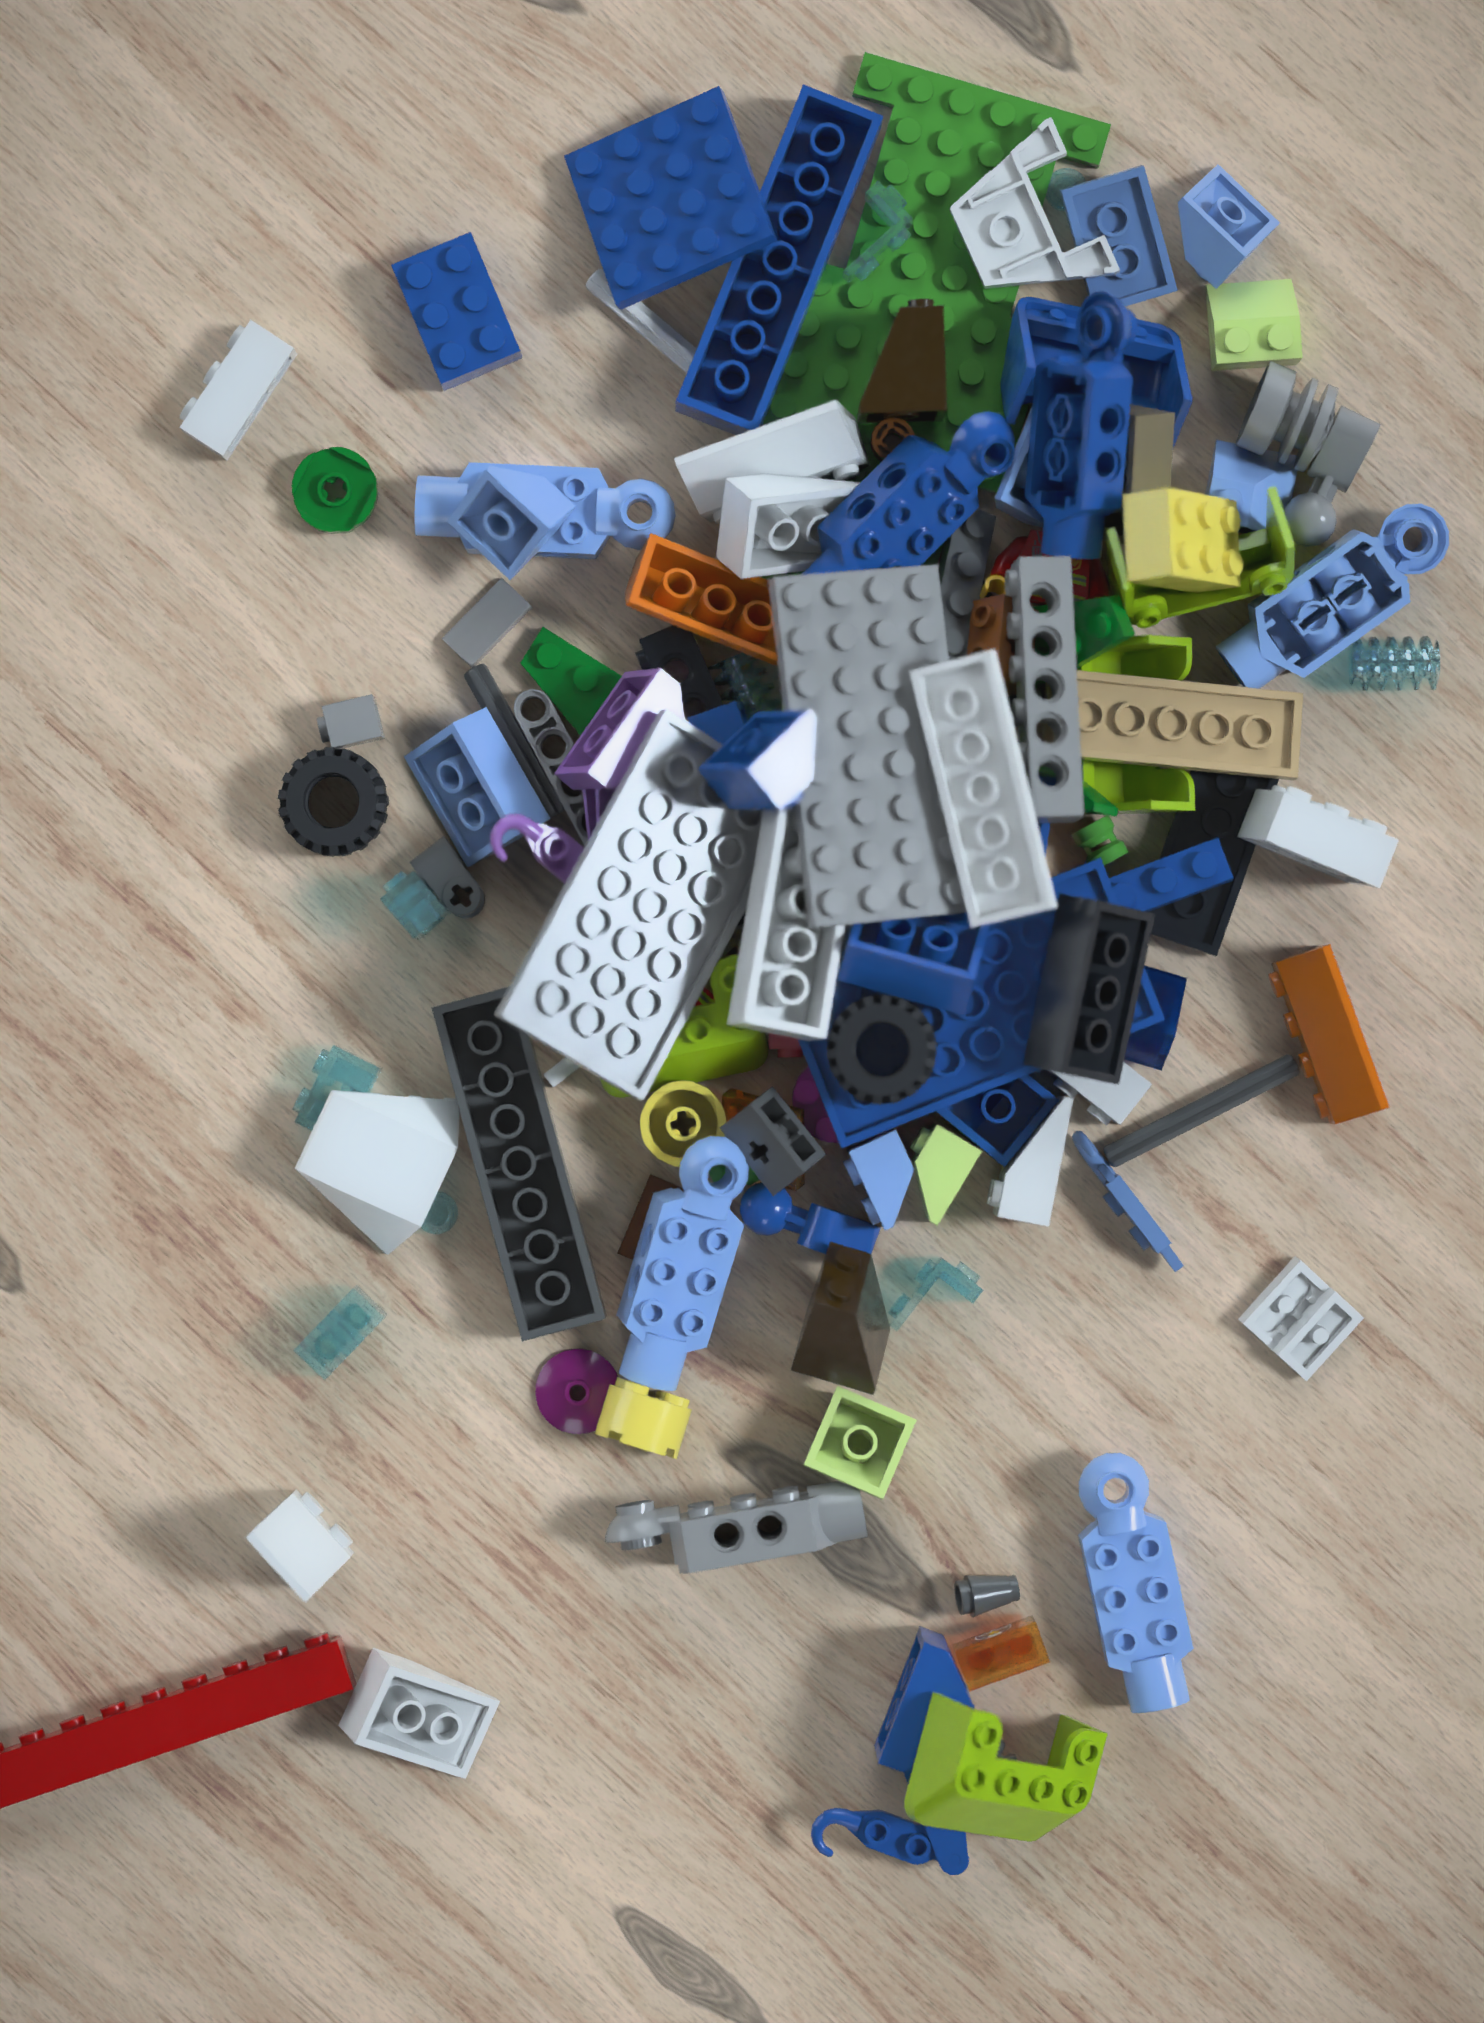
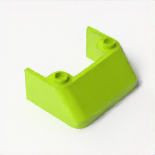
(1266, 570)

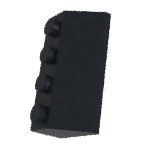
(1089, 989)

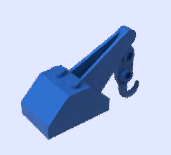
(926, 1670)

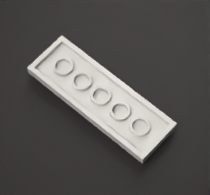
(983, 788)

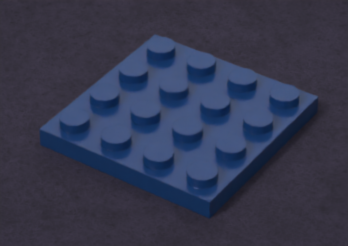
(670, 198)

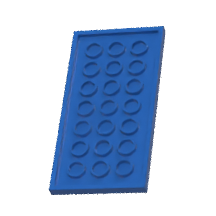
(972, 1049)

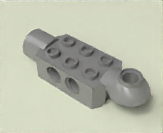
(808, 1523)

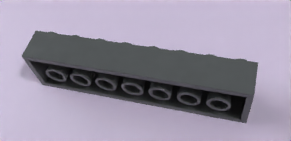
(519, 1167)

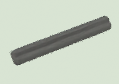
(489, 695)

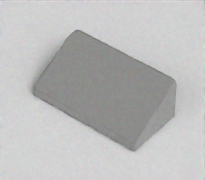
(487, 623)

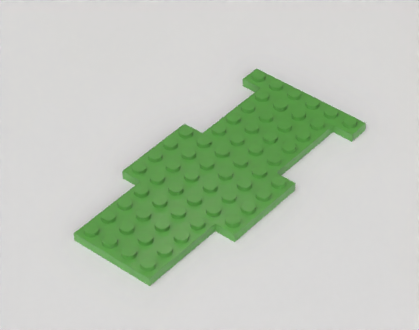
(933, 152)

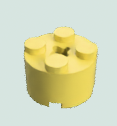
(663, 1107)
(643, 1420)

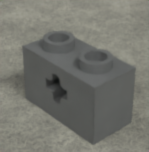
(773, 1141)

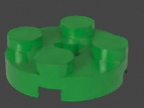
(328, 466)

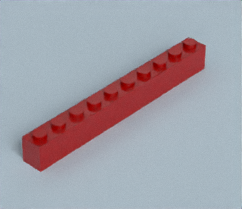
(174, 1718)

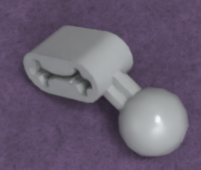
(1333, 469)

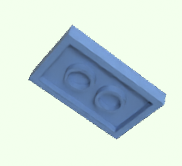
(1126, 214)

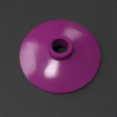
(559, 1375)

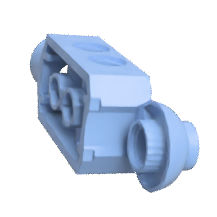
(583, 534)
(1334, 598)
(682, 1265)
(1134, 1586)

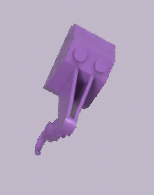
(597, 764)

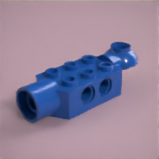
(1082, 431)
(914, 499)

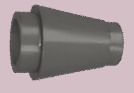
(985, 1593)

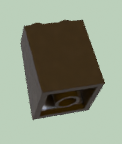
(910, 369)
(844, 1322)

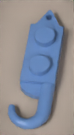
(1123, 1200)

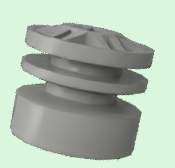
(1287, 417)

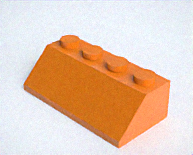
(703, 597)
(1328, 1034)

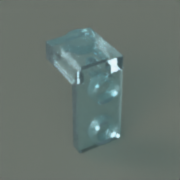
(889, 206)
(959, 1278)

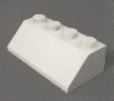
(807, 444)

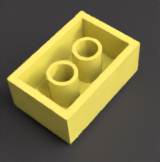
(1182, 540)

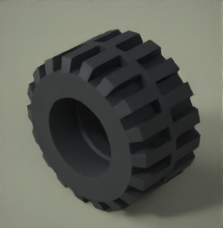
(296, 793)
(891, 1087)

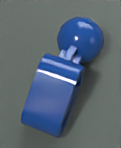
(816, 1228)

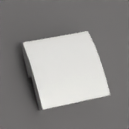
(1300, 1318)

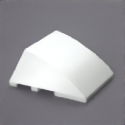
(381, 1159)

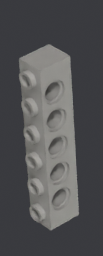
(1052, 581)

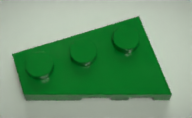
(1098, 628)
(569, 677)

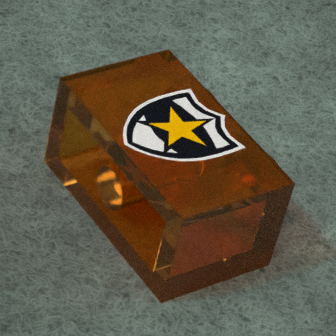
(1001, 1653)

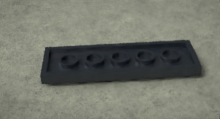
(1218, 813)

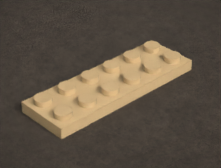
(1187, 725)

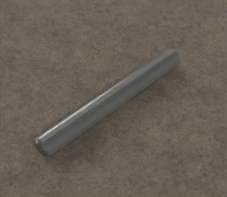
(1201, 1110)

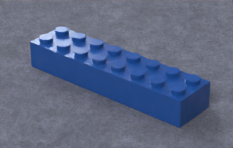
(774, 286)

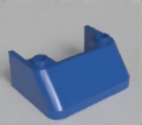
(1048, 330)

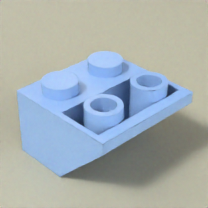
(885, 1174)

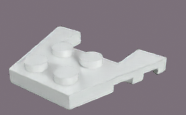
(1009, 229)

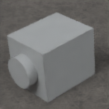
(351, 722)

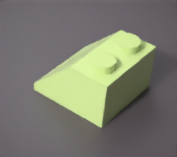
(1253, 324)
(940, 1168)
(860, 1442)

